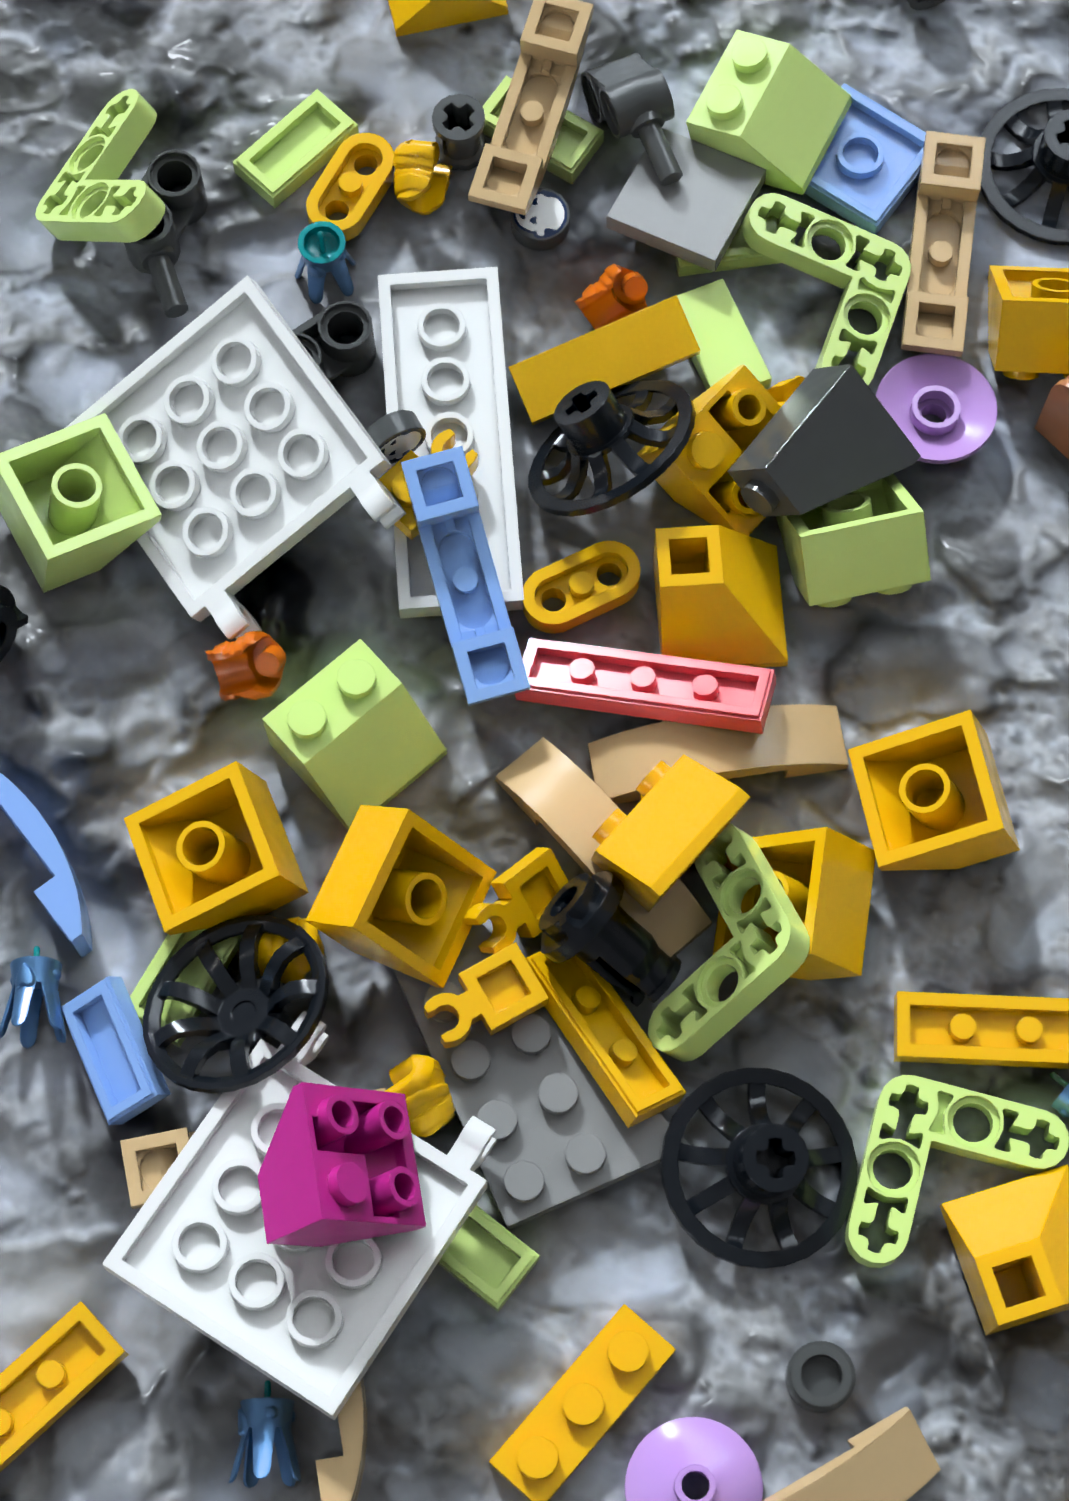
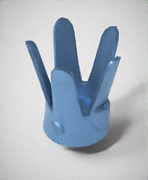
(324, 252)
(31, 981)
(260, 1426)

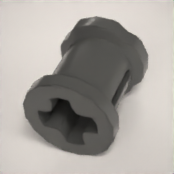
(458, 130)

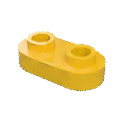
(347, 191)
(577, 585)

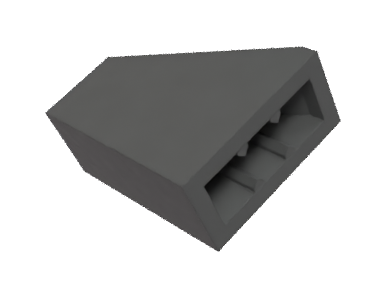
(821, 446)

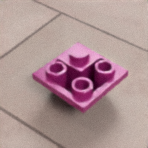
(340, 1168)

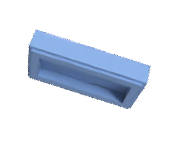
(114, 1050)

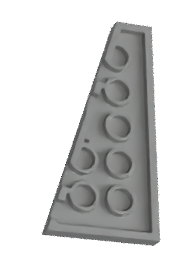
(549, 1114)

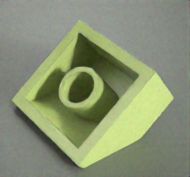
(770, 110)
(73, 501)
(858, 545)
(354, 734)

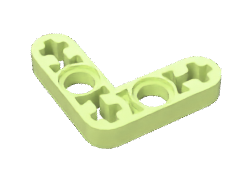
(86, 195)
(860, 285)
(692, 1015)
(937, 1132)

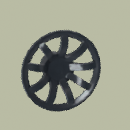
(1047, 154)
(596, 426)
(242, 1010)
(762, 1165)

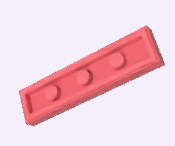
(648, 685)

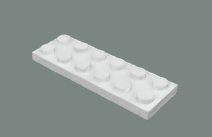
(451, 371)

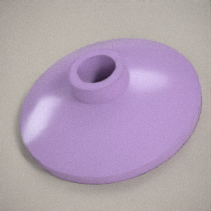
(945, 389)
(693, 1447)

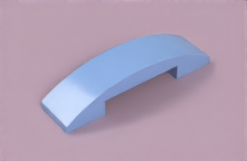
(464, 576)
(62, 894)

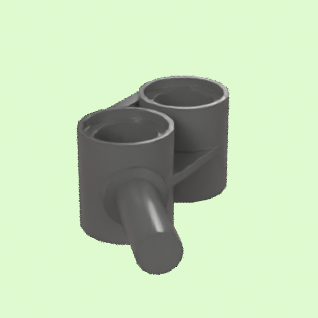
(634, 102)
(182, 209)
(323, 329)

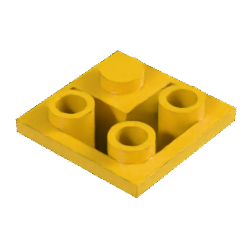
(725, 425)
(718, 596)
(1014, 1248)

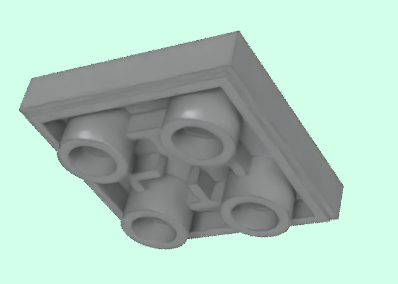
(695, 214)

